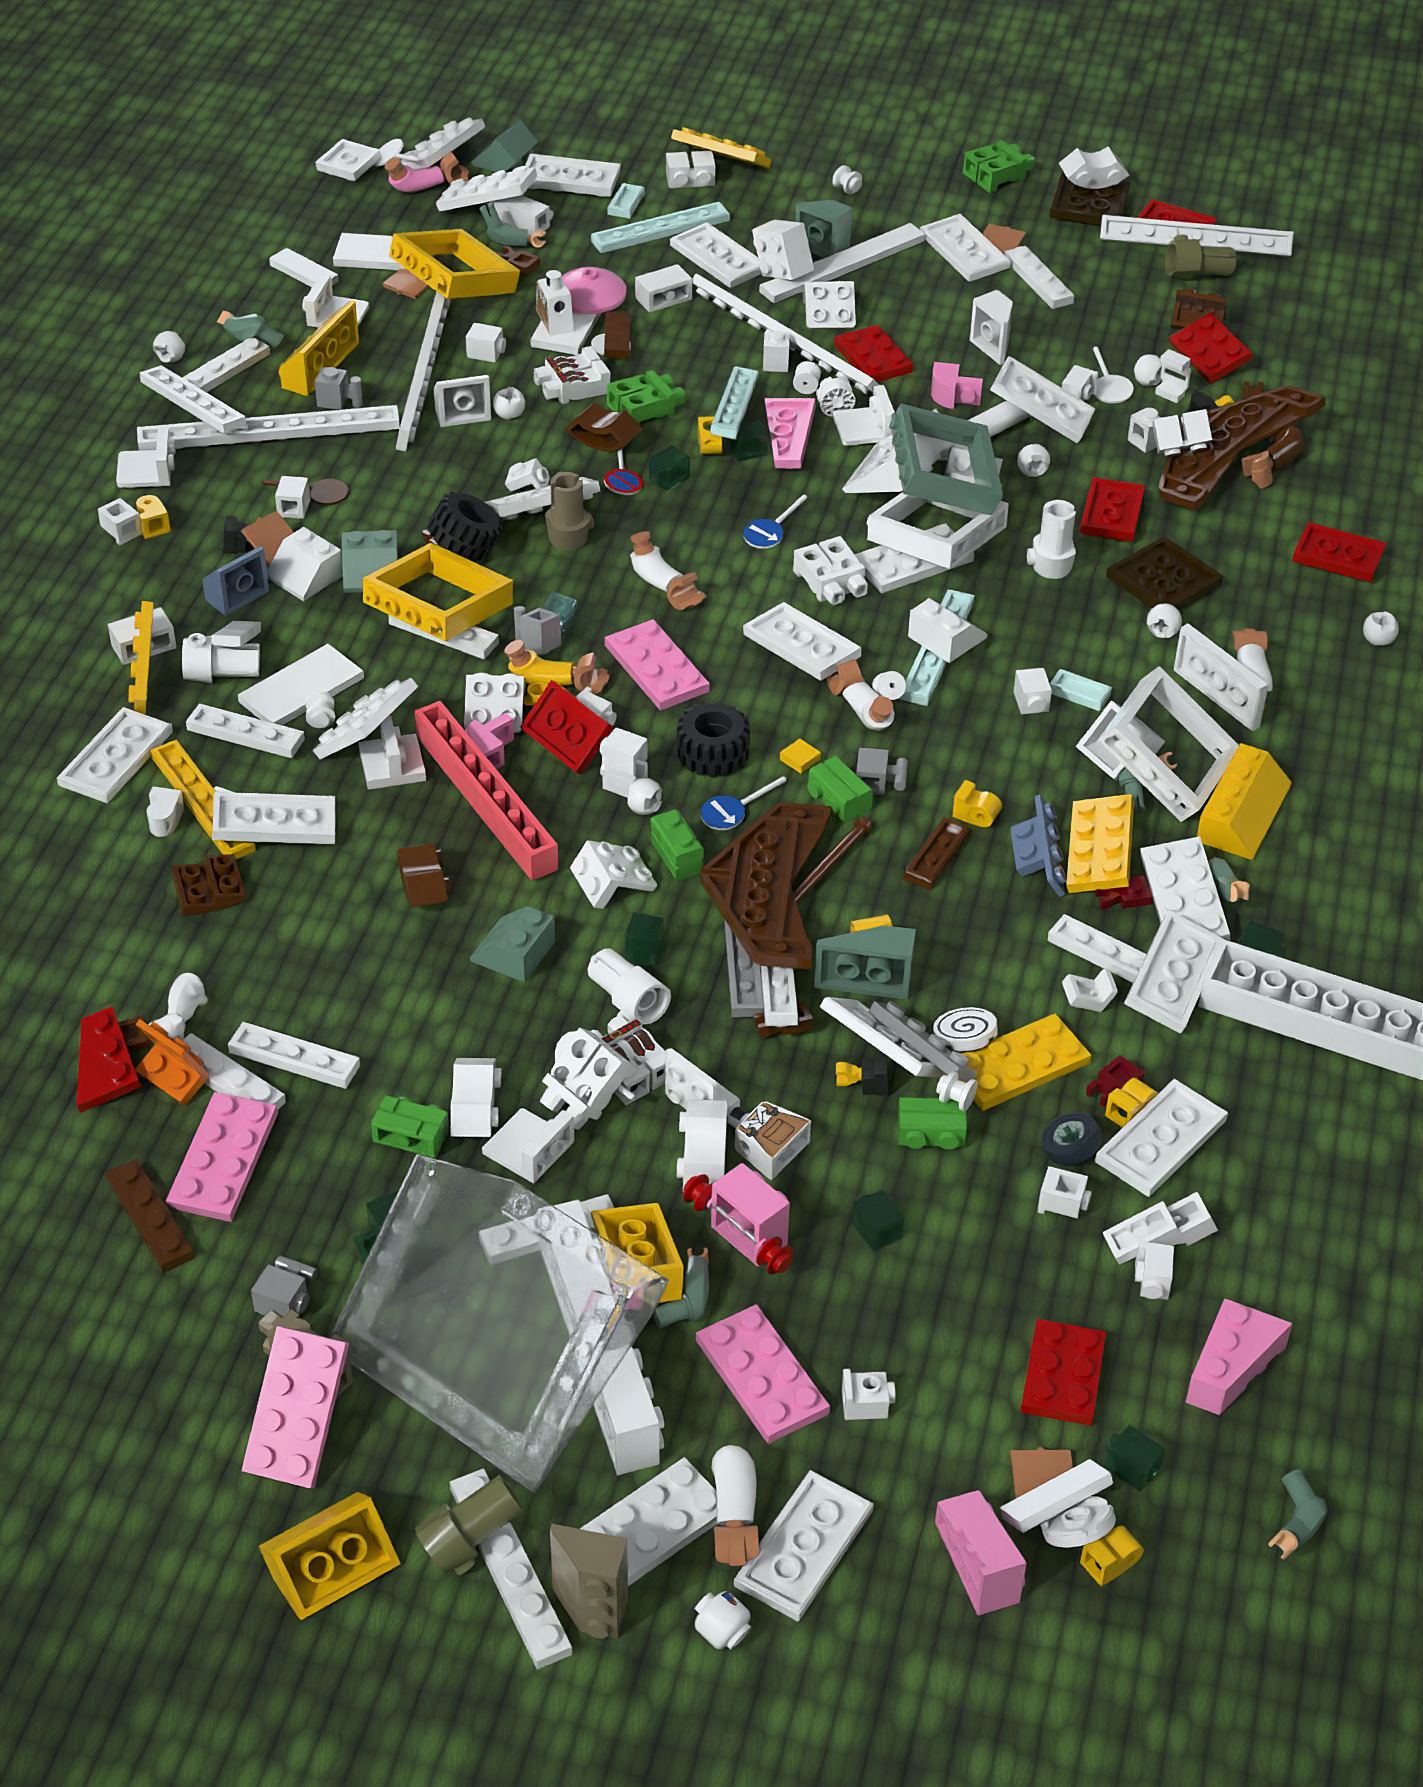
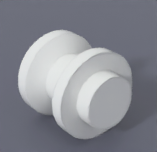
(848, 180)
(807, 377)
(889, 685)
(320, 709)
(951, 1088)

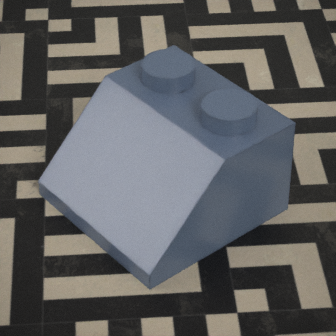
(237, 582)

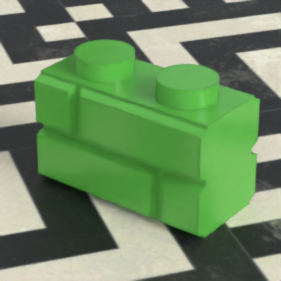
(840, 789)
(677, 844)
(931, 1123)
(410, 1126)

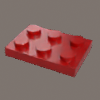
(1211, 348)
(873, 353)
(1112, 509)
(1339, 552)
(566, 727)
(1063, 1372)

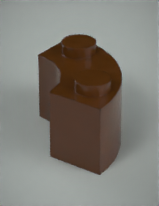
(603, 428)
(423, 875)

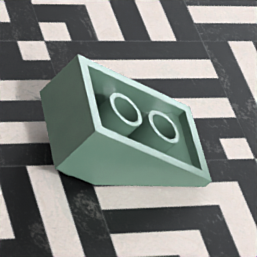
(867, 962)

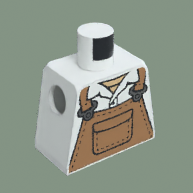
(552, 295)
(769, 1136)

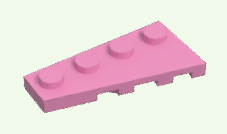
(789, 429)

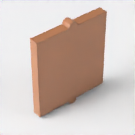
(1004, 237)
(406, 283)
(268, 533)
(1037, 1467)

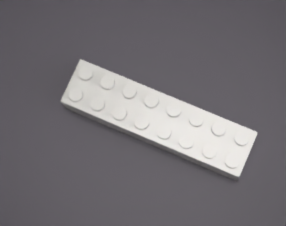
(1315, 1007)
(625, 1404)

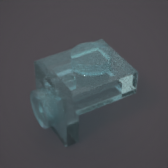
(561, 605)

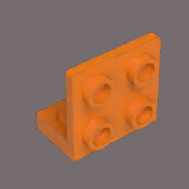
(171, 1065)

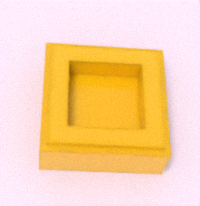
(800, 756)

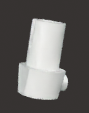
(1054, 548)
(204, 660)
(630, 986)

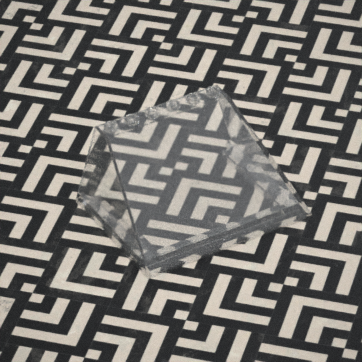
(494, 1313)

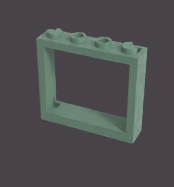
(977, 497)

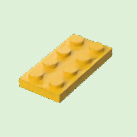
(722, 147)
(1100, 844)
(1025, 1060)

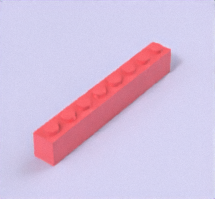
(486, 791)

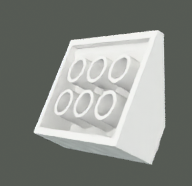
(881, 472)

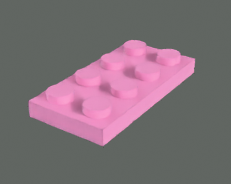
(657, 664)
(222, 1157)
(762, 1374)
(295, 1407)

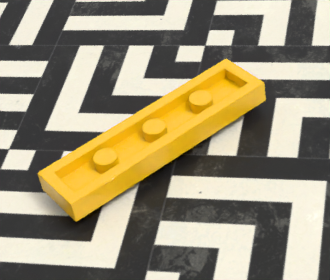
(140, 668)

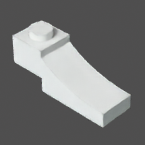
(1171, 1225)

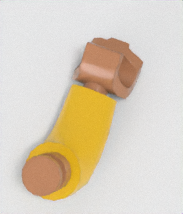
(535, 669)

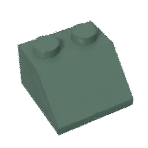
(507, 149)
(826, 226)
(365, 554)
(517, 943)

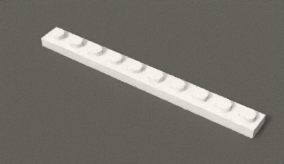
(808, 349)
(423, 371)
(276, 427)

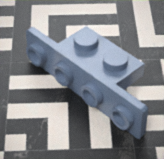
(1037, 846)

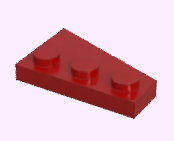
(1163, 211)
(104, 1061)

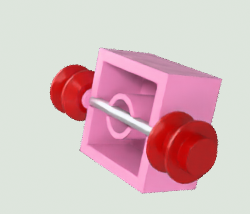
(746, 1215)

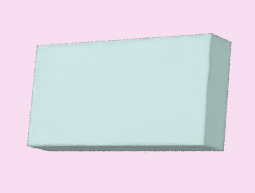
(626, 200)
(1080, 690)

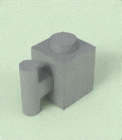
(334, 390)
(537, 629)
(874, 771)
(283, 1287)

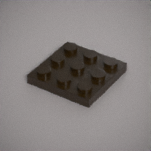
(1088, 204)
(1164, 575)

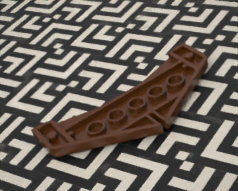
(1193, 476)
(754, 882)

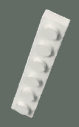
(193, 399)
(518, 1584)

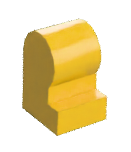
(708, 442)
(152, 516)
(975, 806)
(1131, 1098)
(1113, 1553)

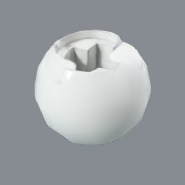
(168, 346)
(1148, 370)
(509, 403)
(1033, 460)
(1164, 621)
(1380, 628)
(644, 796)

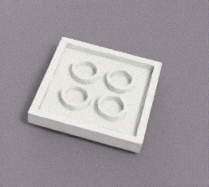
(365, 718)

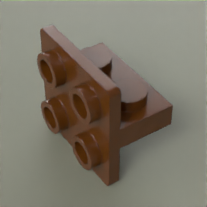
(1193, 306)

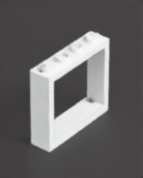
(887, 530)
(1147, 765)

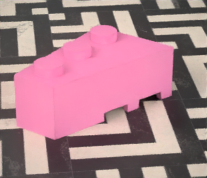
(1234, 1354)
(981, 1552)

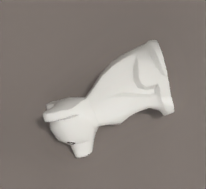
(183, 999)

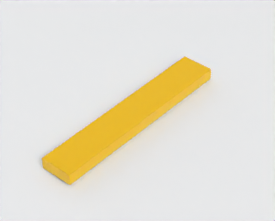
(196, 792)

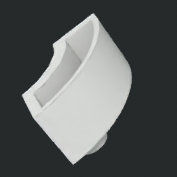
(1094, 169)
(474, 1096)
(704, 1140)

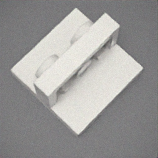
(392, 758)

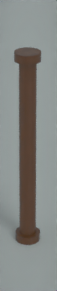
(861, 827)

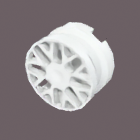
(835, 395)

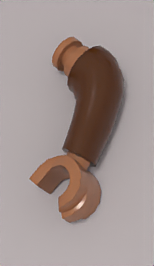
(1287, 447)

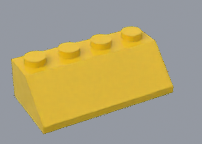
(324, 348)
(1244, 803)

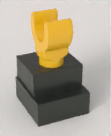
(1201, 402)
(232, 536)
(873, 1074)

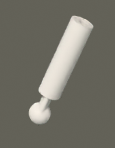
(997, 420)

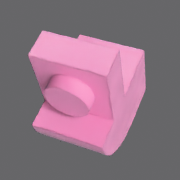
(951, 388)
(492, 737)

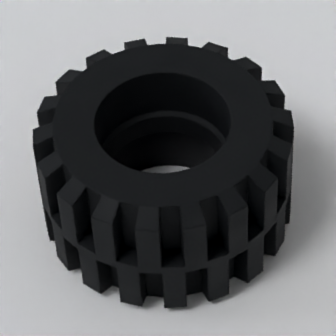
(465, 525)
(713, 739)

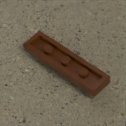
(150, 1216)

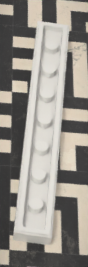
(1163, 232)
(845, 261)

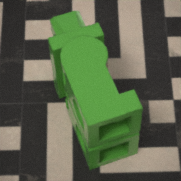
(996, 165)
(645, 396)

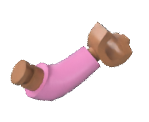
(410, 180)

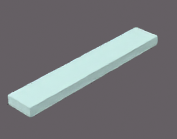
(659, 227)
(734, 402)
(928, 666)

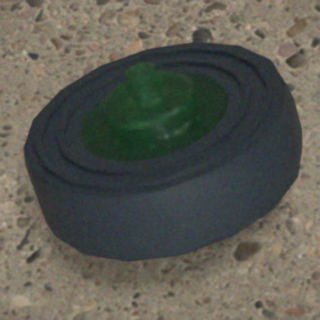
(1071, 1138)

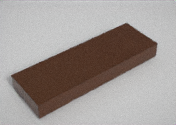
(617, 335)
(936, 853)

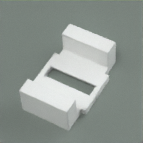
(1171, 386)

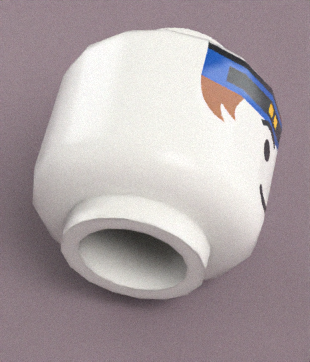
(722, 1620)

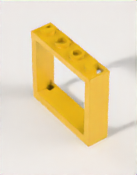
(492, 272)
(492, 591)

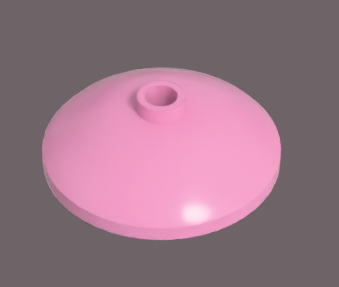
(594, 290)

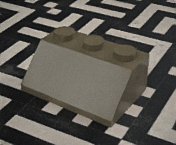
(590, 1578)

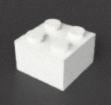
(783, 249)

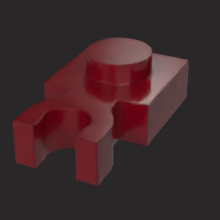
(1135, 895)
(1113, 1076)

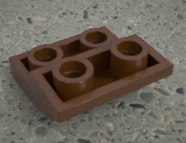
(208, 885)

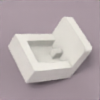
(527, 473)
(1090, 993)

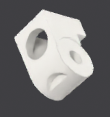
(164, 810)

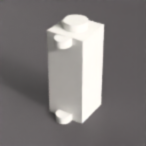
(524, 213)

